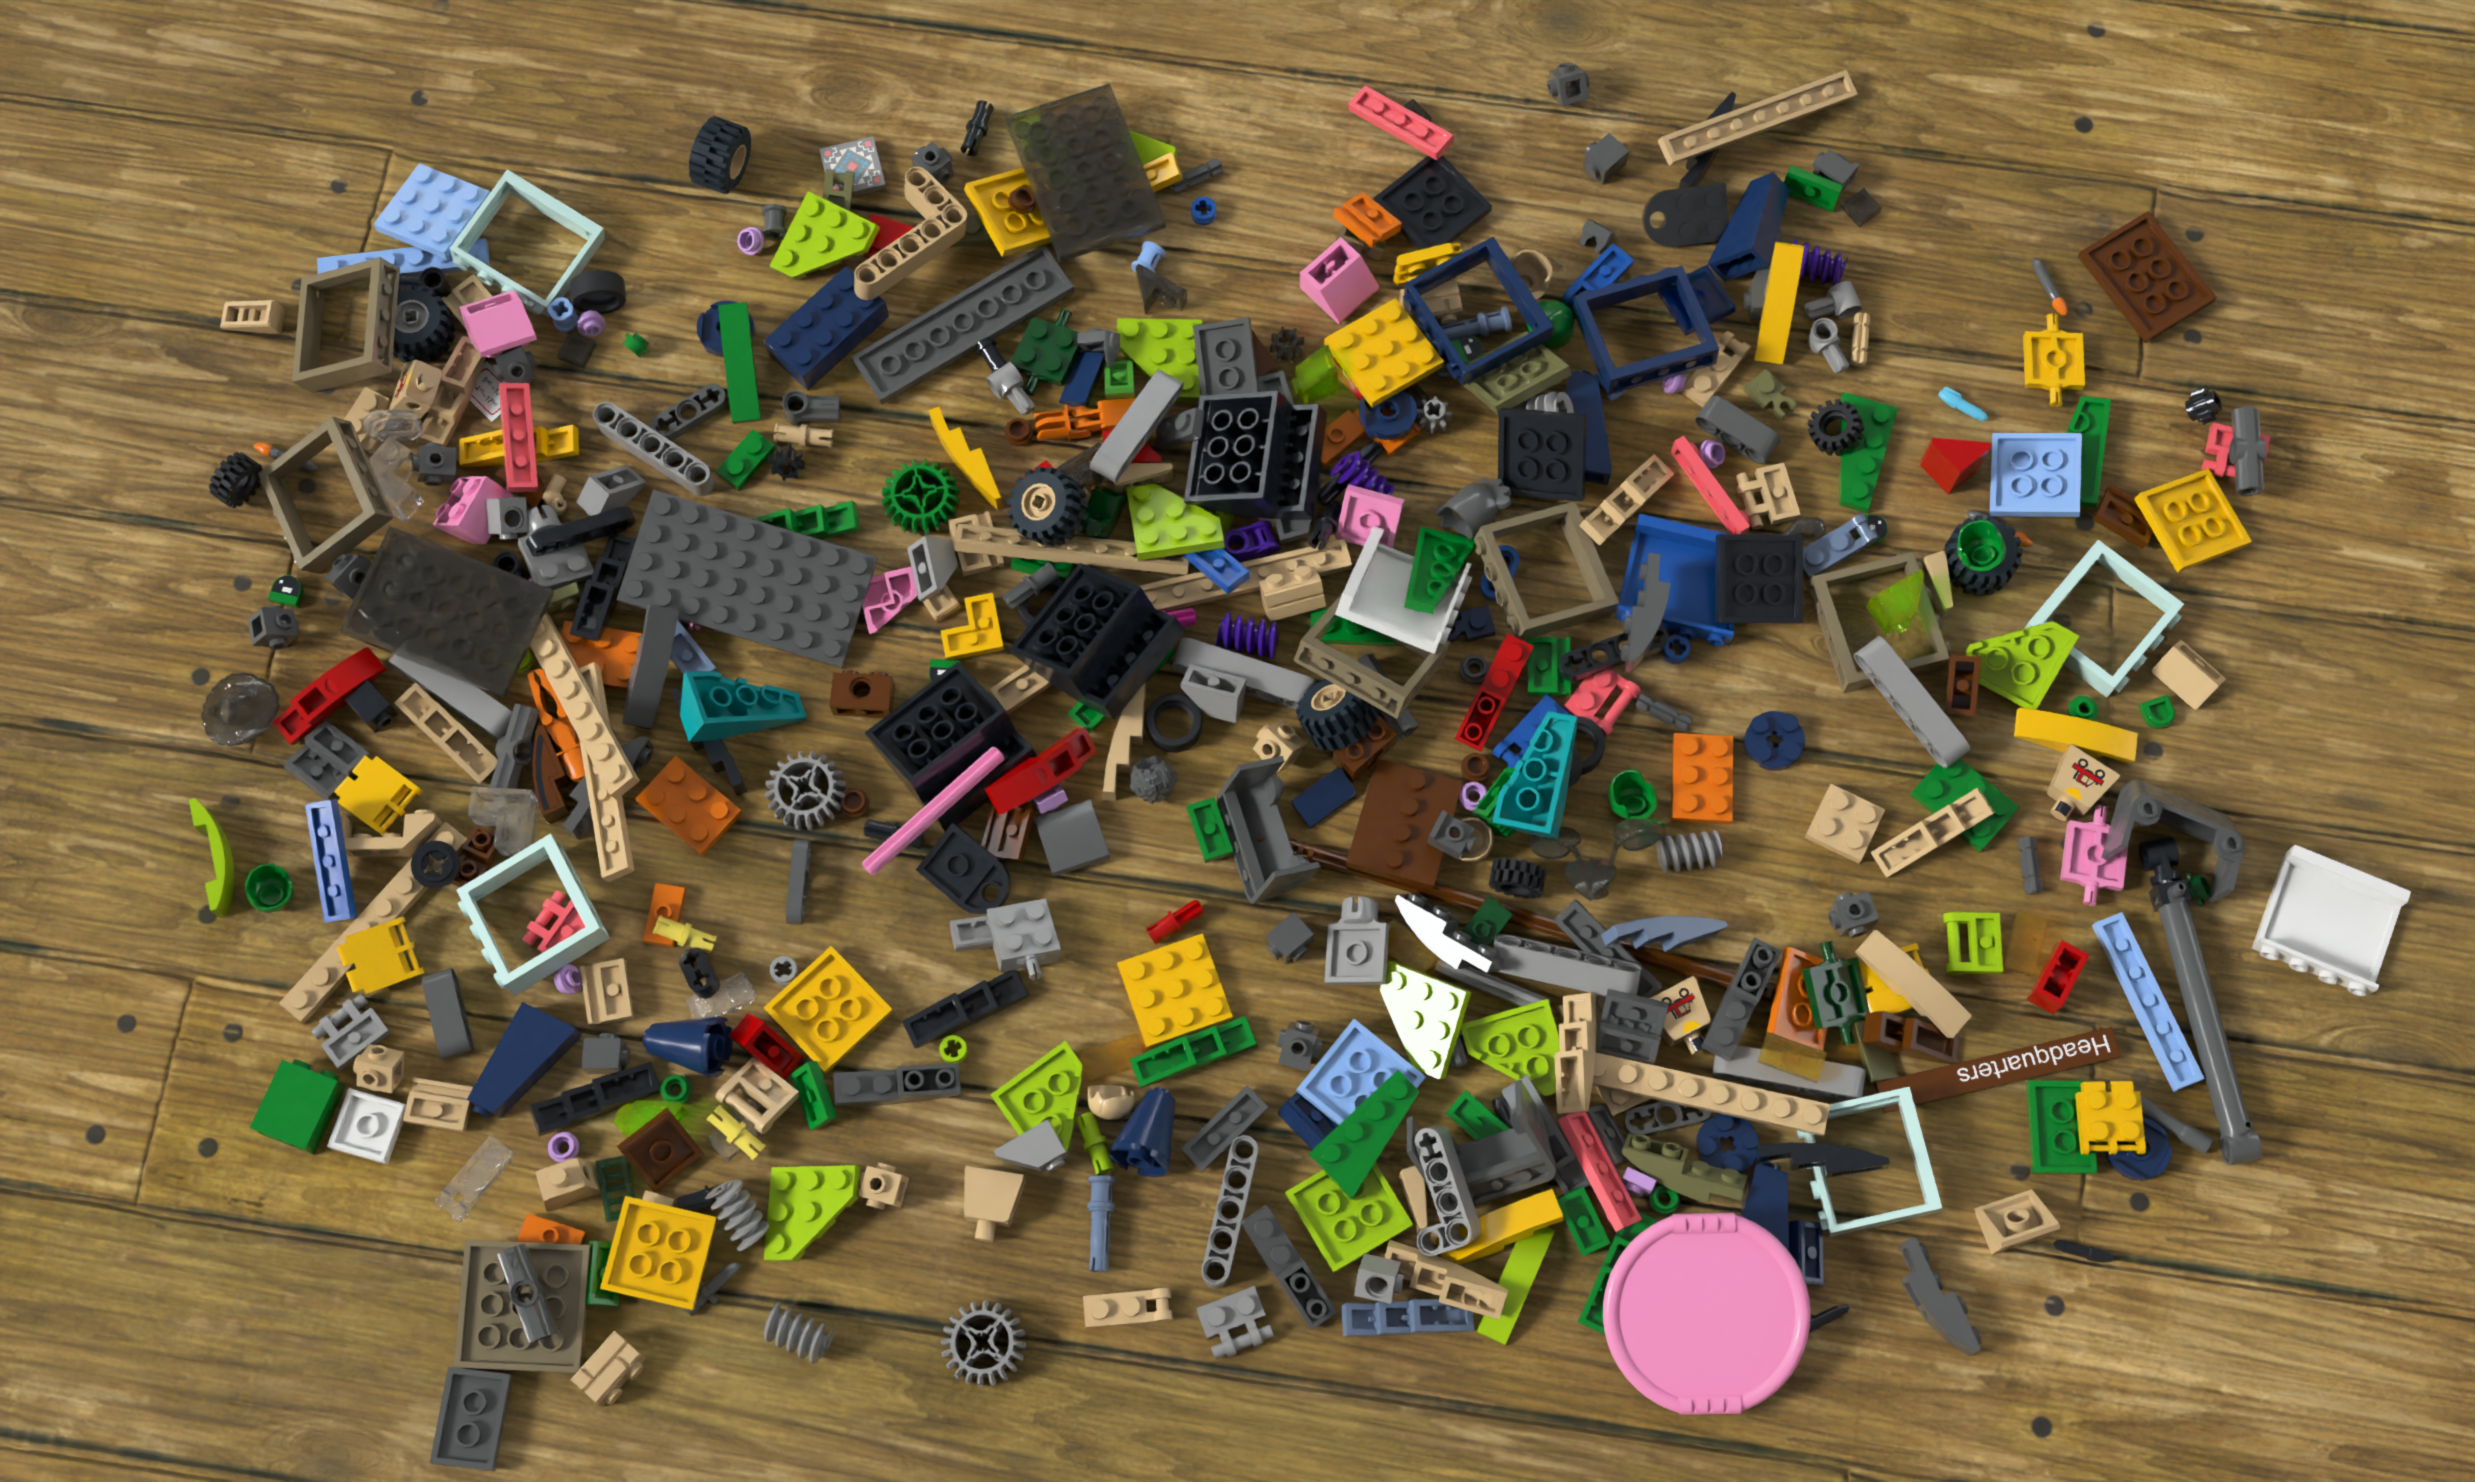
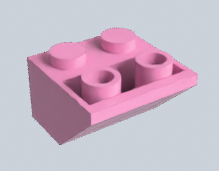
(1338, 281)
(497, 324)
(465, 509)

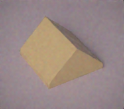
(2015, 1221)

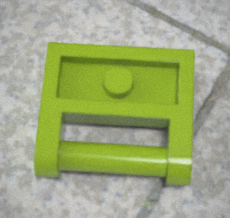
(1983, 942)

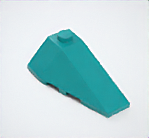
(727, 707)
(1538, 787)

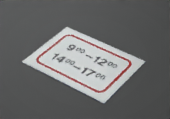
(486, 392)

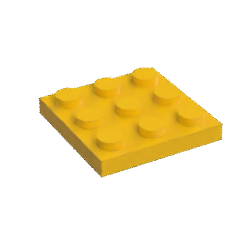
(1007, 229)
(1384, 352)
(2192, 520)
(1174, 991)
(828, 1009)
(659, 1253)

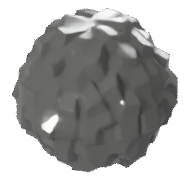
(1153, 779)

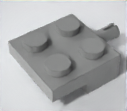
(1024, 936)

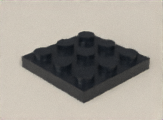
(1433, 203)
(1542, 453)
(1759, 579)

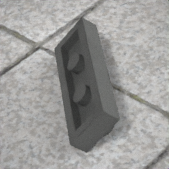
(1224, 1128)

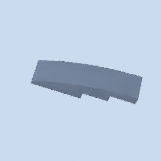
(1669, 930)
(1404, 1318)

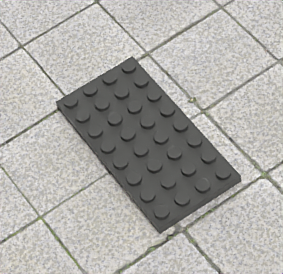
(748, 578)

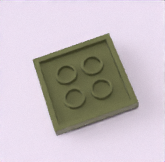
(1518, 378)

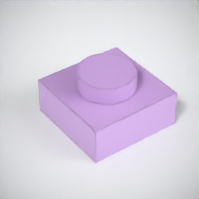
(1050, 799)
(1637, 1183)

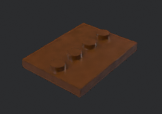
(2147, 277)
(1397, 823)

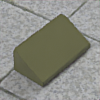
(1876, 1061)

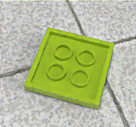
(1348, 1227)

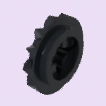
(421, 862)

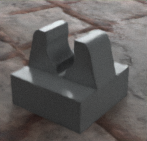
(1594, 229)

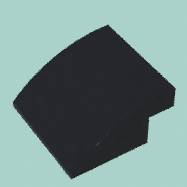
(1257, 456)
(1098, 640)
(942, 735)

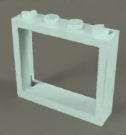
(548, 205)
(2078, 662)
(558, 955)
(1919, 1153)

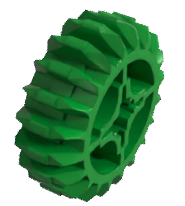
(895, 500)

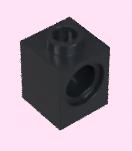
(371, 707)

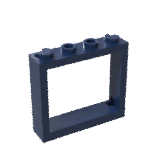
(1513, 284)
(1654, 368)

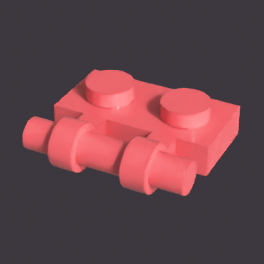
(2219, 444)
(564, 927)

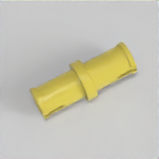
(684, 934)
(736, 1132)

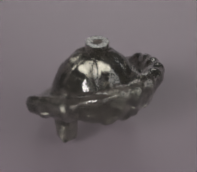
(239, 709)

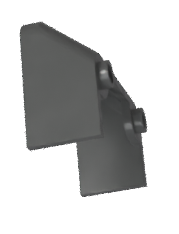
(2149, 804)
(1251, 809)
(1500, 1161)

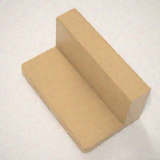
(2188, 674)

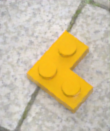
(981, 634)

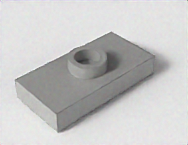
(971, 933)

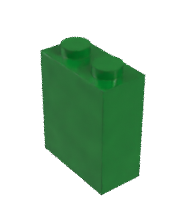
(298, 1105)

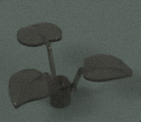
(1593, 876)

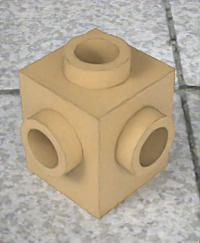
(1279, 741)
(379, 1068)
(892, 1186)

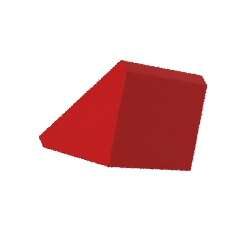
(1953, 461)

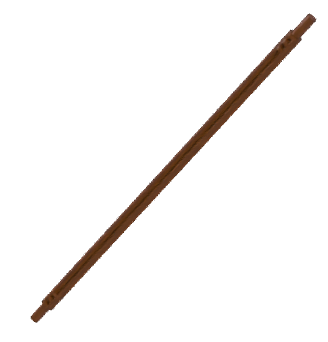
(1525, 918)

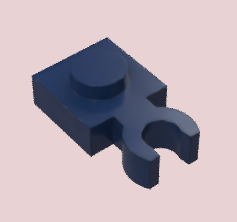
(1474, 624)

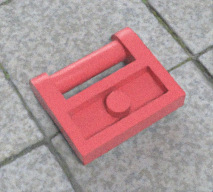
(1593, 694)

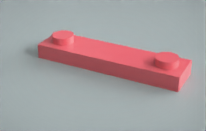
(1401, 122)
(518, 437)
(1689, 459)
(1599, 1170)

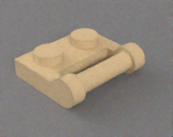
(764, 1088)

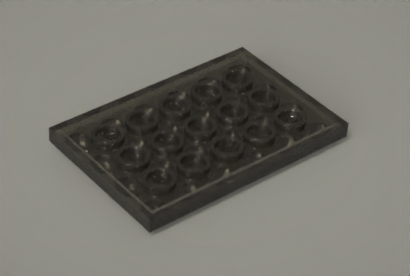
(1084, 172)
(446, 611)

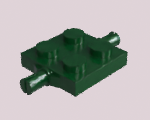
(1046, 352)
(1836, 993)

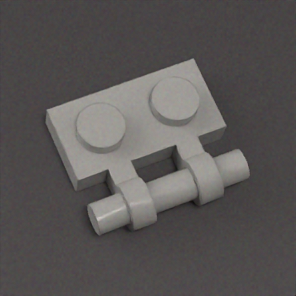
(356, 1036)
(1230, 1313)

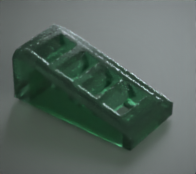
(601, 1165)

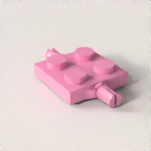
(2083, 858)

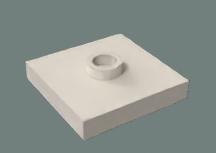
(367, 1126)

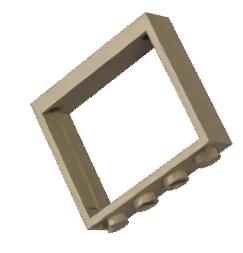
(379, 325)
(362, 478)
(1586, 557)
(1833, 632)
(1358, 678)

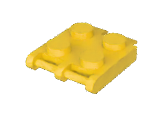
(1418, 262)
(376, 793)
(378, 957)
(1881, 996)
(2110, 1117)

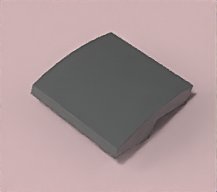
(325, 760)
(1071, 838)
(1630, 1027)

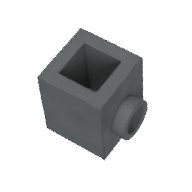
(1605, 158)
(1289, 939)
(605, 1054)

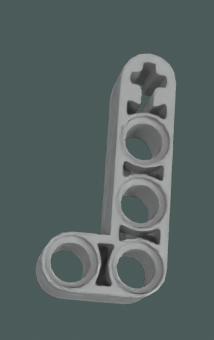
(1440, 1190)

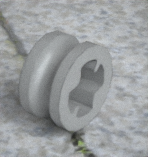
(783, 961)

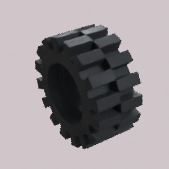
(1825, 417)
(235, 480)
(1517, 878)

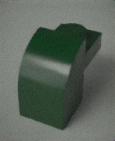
(1102, 512)

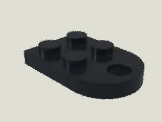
(1689, 214)
(964, 871)

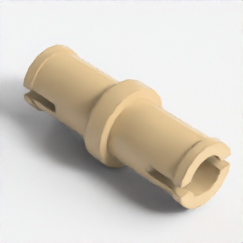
(803, 435)

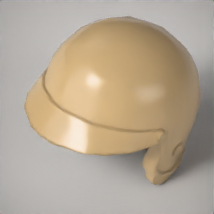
(1534, 270)

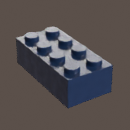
(825, 330)

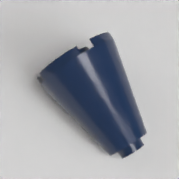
(692, 1043)
(1147, 1135)

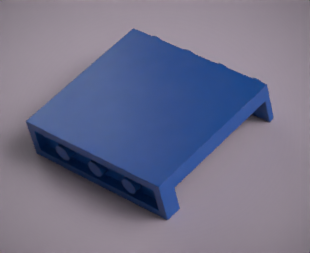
(1689, 566)

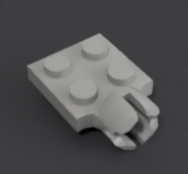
(559, 567)
(1357, 945)

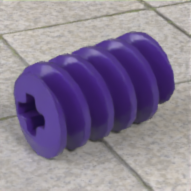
(1821, 265)
(1360, 475)
(1248, 635)

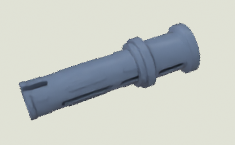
(1480, 325)
(1101, 1209)

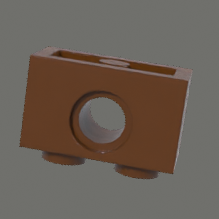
(1963, 683)
(874, 705)
(1363, 754)

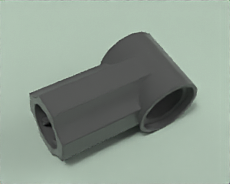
(813, 408)

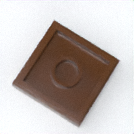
(660, 1150)

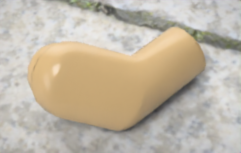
(552, 494)

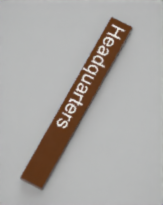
(2005, 1068)

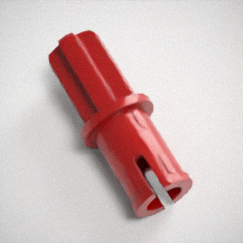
(1174, 921)

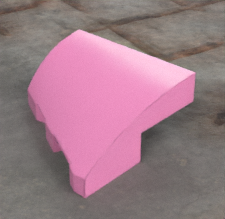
(888, 596)

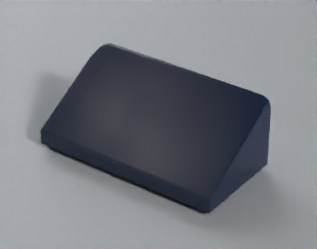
(1083, 379)
(1324, 797)
(1306, 1120)
(1807, 1250)

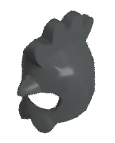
(1476, 505)

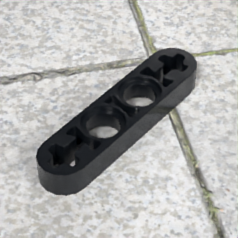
(580, 531)
(1611, 648)

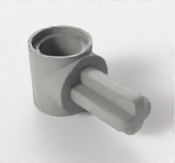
(1840, 301)
(1829, 346)
(1008, 384)

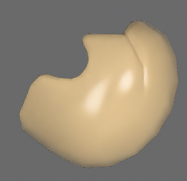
(1483, 842)
(1110, 1101)

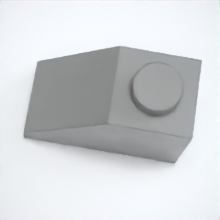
(610, 490)
(932, 564)
(1215, 692)
(1035, 1149)

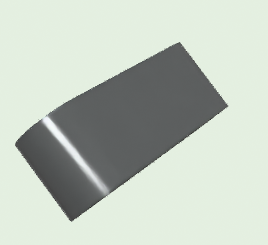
(1737, 429)
(447, 1013)

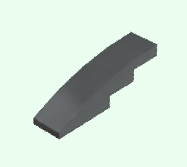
(650, 666)

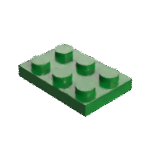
(1947, 785)
(2055, 1129)

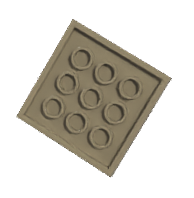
(489, 1322)

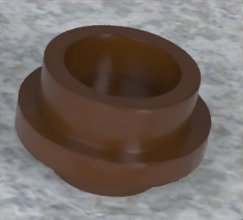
(1022, 200)
(1018, 432)
(1475, 767)
(854, 803)

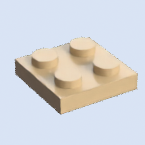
(1844, 823)

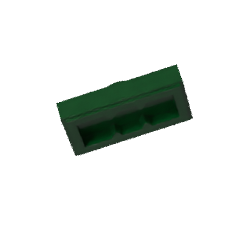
(1488, 922)

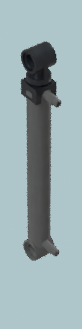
(2171, 898)

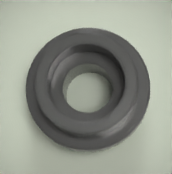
(1474, 661)

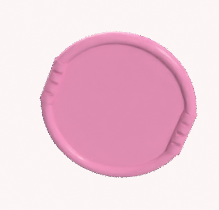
(1706, 1313)

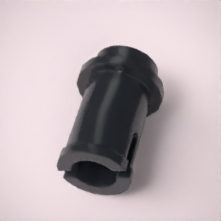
(990, 353)

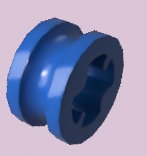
(1196, 214)
(1682, 643)

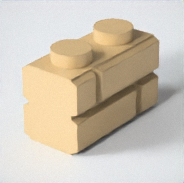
(1442, 302)
(1292, 593)
(609, 1369)

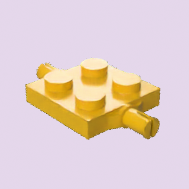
(2053, 360)

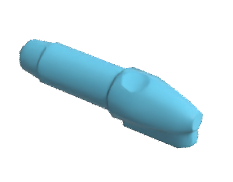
(1955, 401)

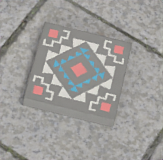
(857, 157)

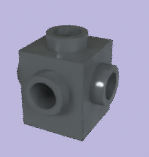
(1575, 88)
(935, 161)
(515, 365)
(435, 464)
(348, 574)
(273, 627)
(1853, 914)
(1297, 1054)

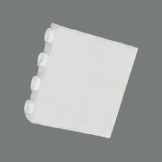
(1378, 595)
(2329, 920)

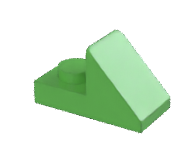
(1119, 380)

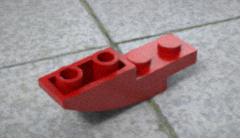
(1494, 692)
(327, 694)
(1041, 772)

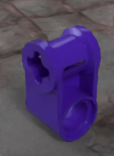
(1255, 540)

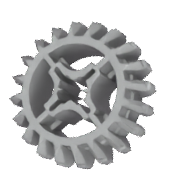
(796, 811)
(974, 1355)

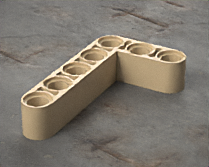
(919, 239)

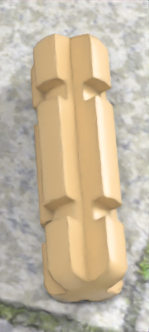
(1860, 339)

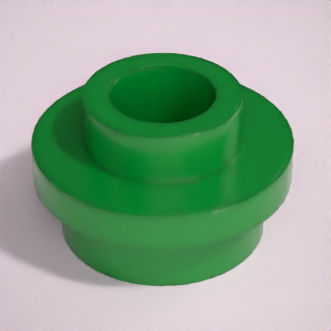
(636, 344)
(2073, 708)
(672, 1081)
(1657, 1205)

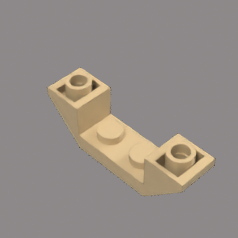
(417, 831)

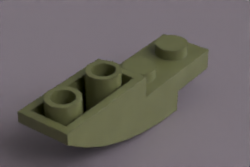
(1670, 1167)

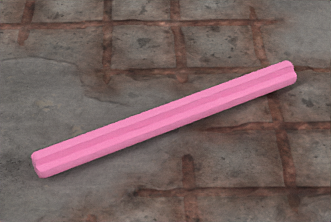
(932, 811)

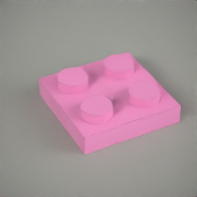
(1367, 508)

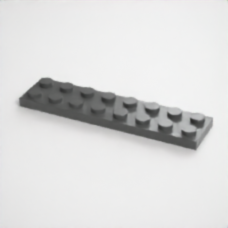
(961, 322)

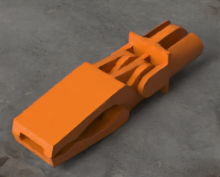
(1057, 425)
(560, 730)

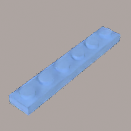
(409, 259)
(2148, 1002)

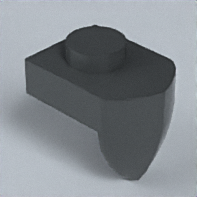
(1101, 340)

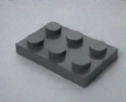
(1226, 357)
(471, 1419)

